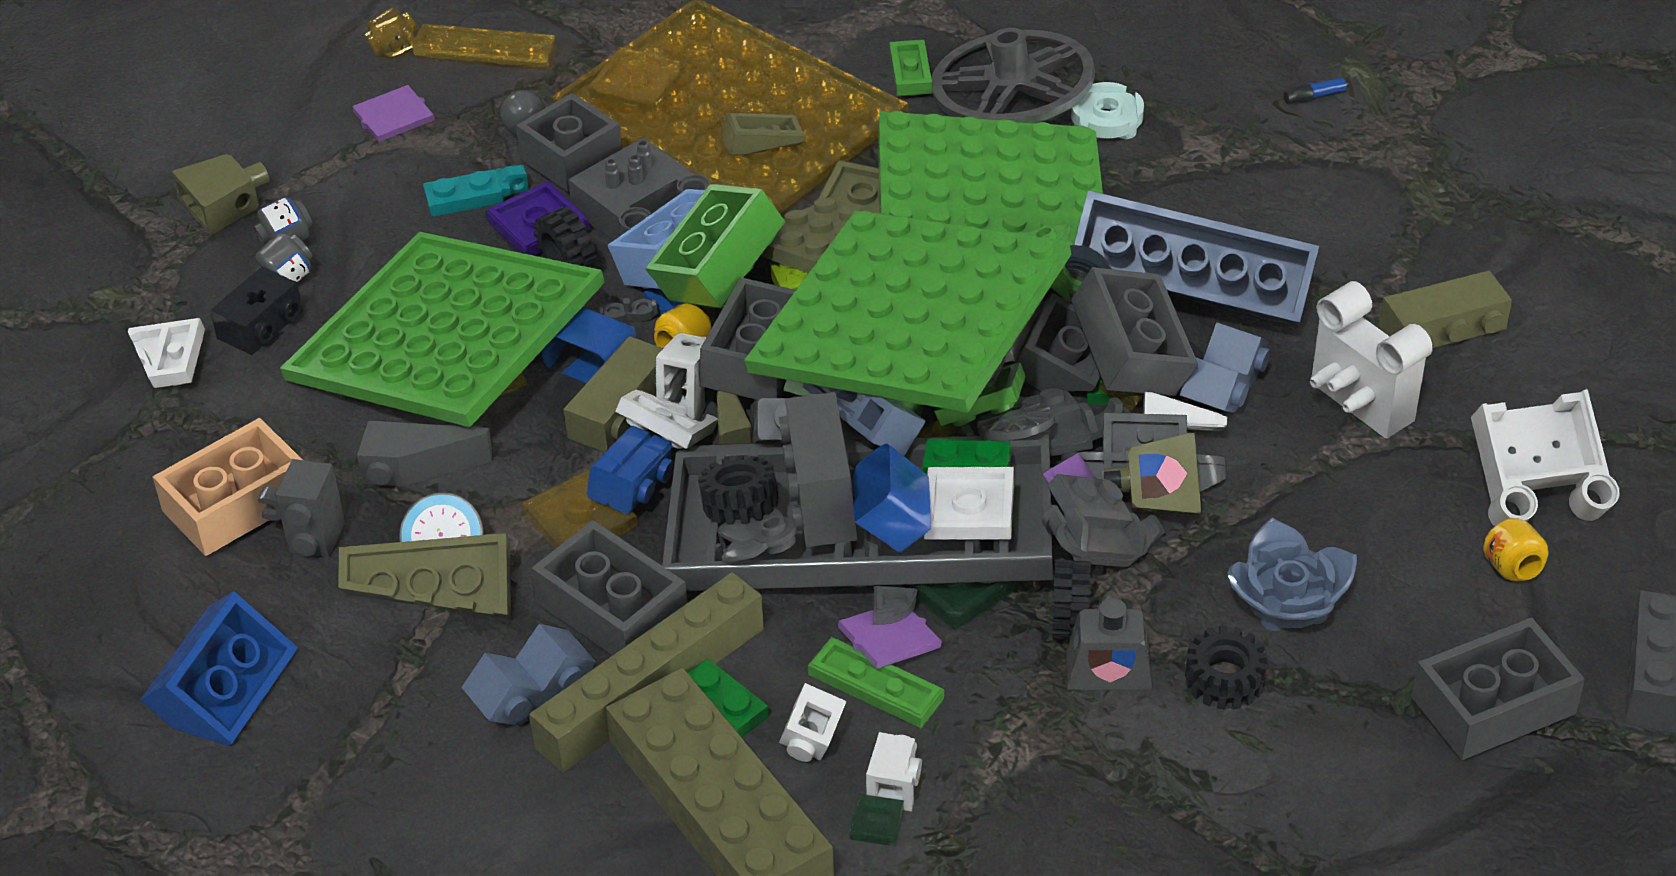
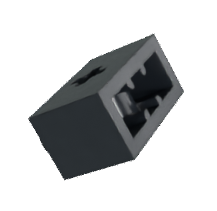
(256, 310)

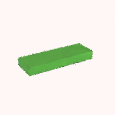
(884, 687)

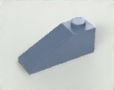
(876, 417)

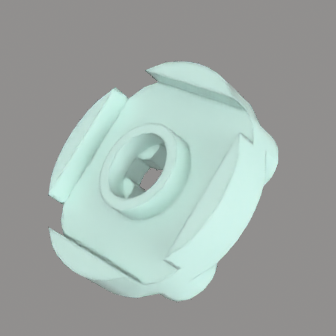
(1124, 112)

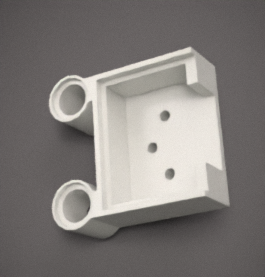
(1364, 367)
(1543, 450)

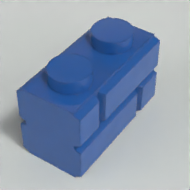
(630, 470)

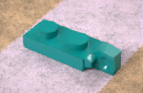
(474, 189)

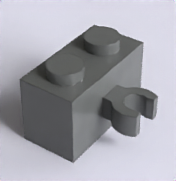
(307, 506)

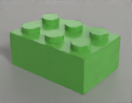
(715, 245)

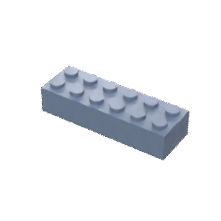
(1202, 257)

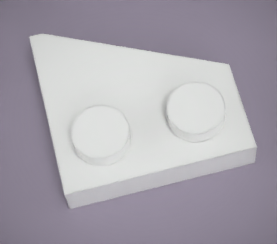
(169, 350)
(664, 419)

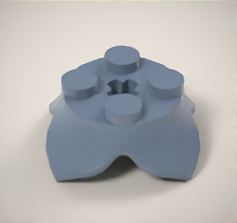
(1288, 581)

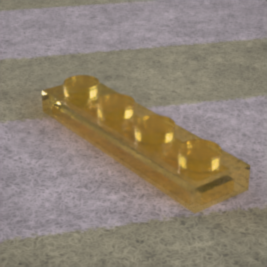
(485, 45)

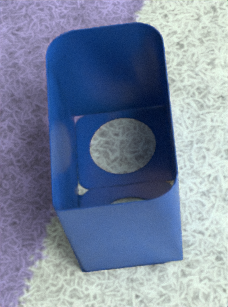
(590, 331)
(891, 498)

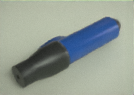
(1313, 90)

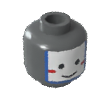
(283, 217)
(285, 256)

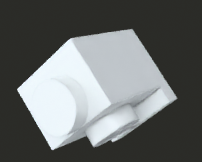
(811, 723)
(894, 769)

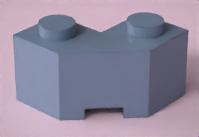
(1227, 368)
(514, 687)

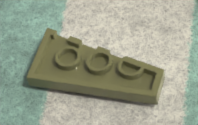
(441, 573)

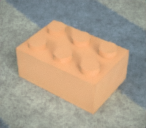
(218, 488)

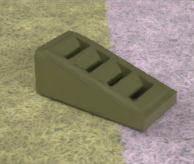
(758, 132)
(732, 420)

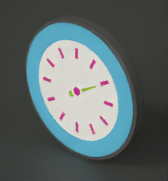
(440, 517)

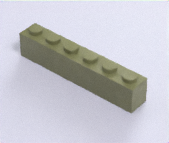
(706, 627)

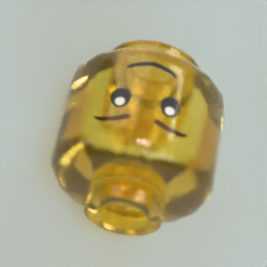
(390, 33)

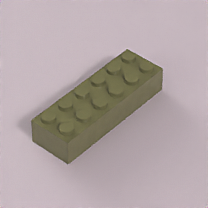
(714, 783)

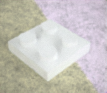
(971, 502)

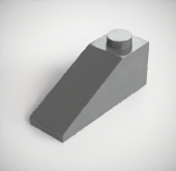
(418, 452)

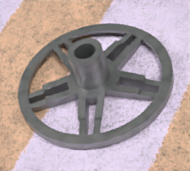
(1014, 72)

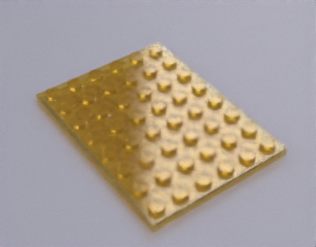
(752, 72)

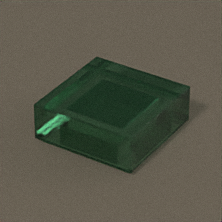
(876, 820)

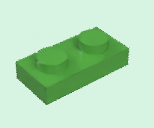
(910, 67)

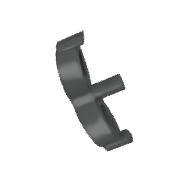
(639, 310)

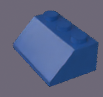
(220, 671)

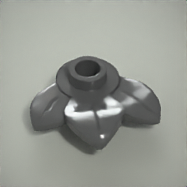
(769, 534)

